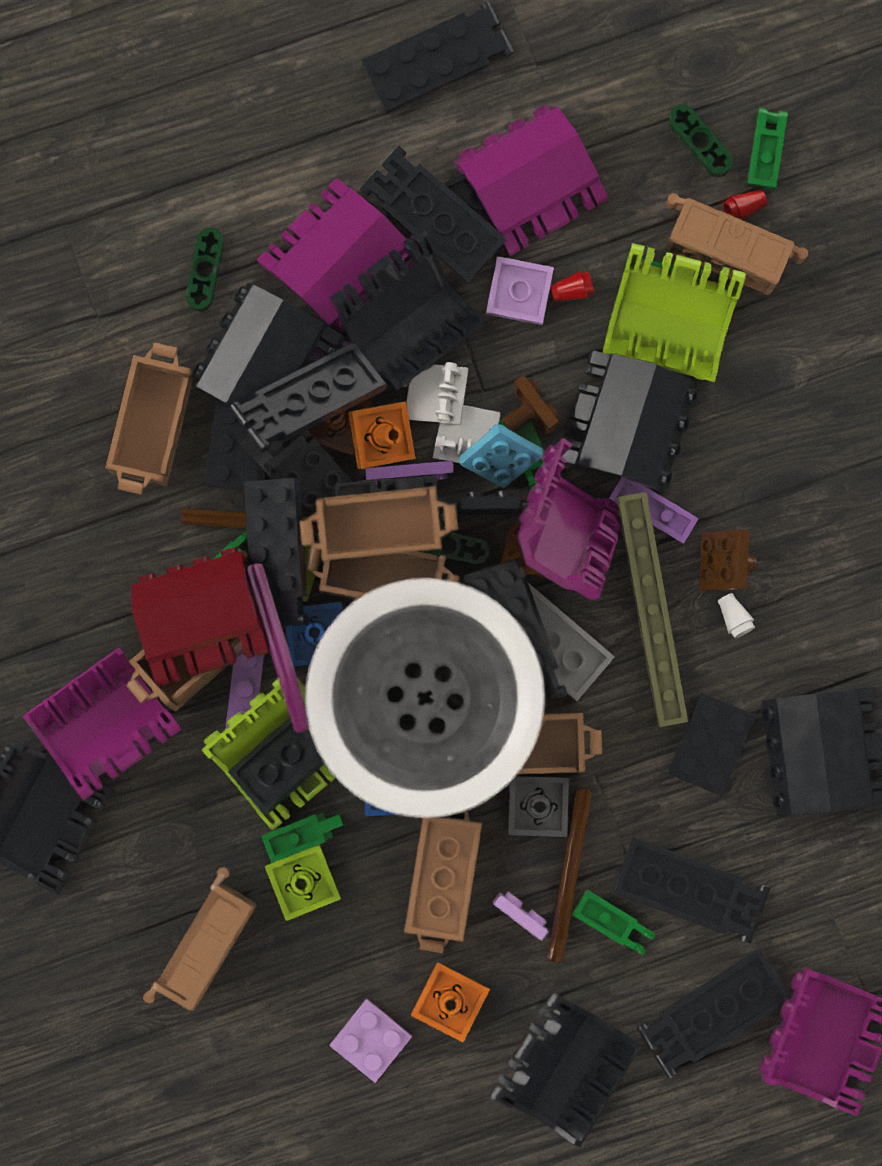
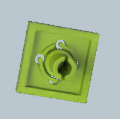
(294, 902)

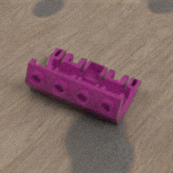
(530, 174)
(332, 249)
(567, 530)
(99, 723)
(823, 1039)

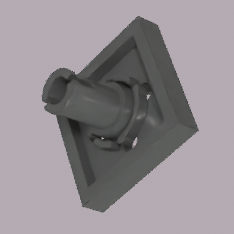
(538, 806)

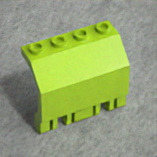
(672, 314)
(251, 729)

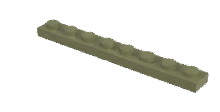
(652, 609)

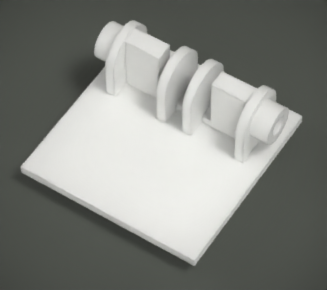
(438, 394)
(456, 439)

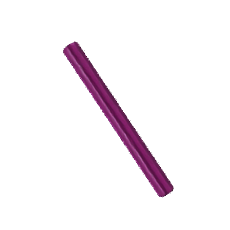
(278, 647)

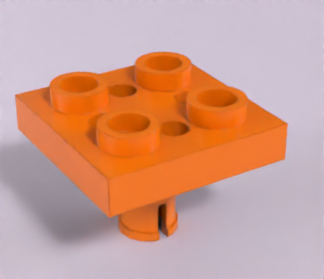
(392, 433)
(450, 1002)

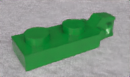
(300, 836)

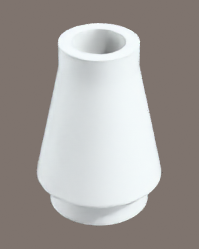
(735, 616)

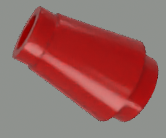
(744, 204)
(573, 287)

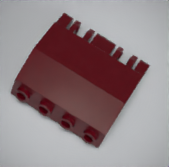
(197, 615)

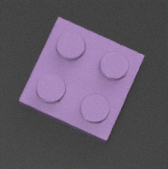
(519, 290)
(531, 921)
(370, 1040)

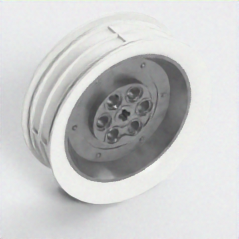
(435, 627)

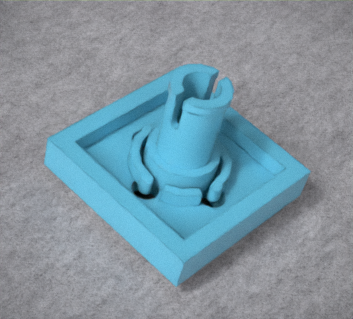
(500, 449)

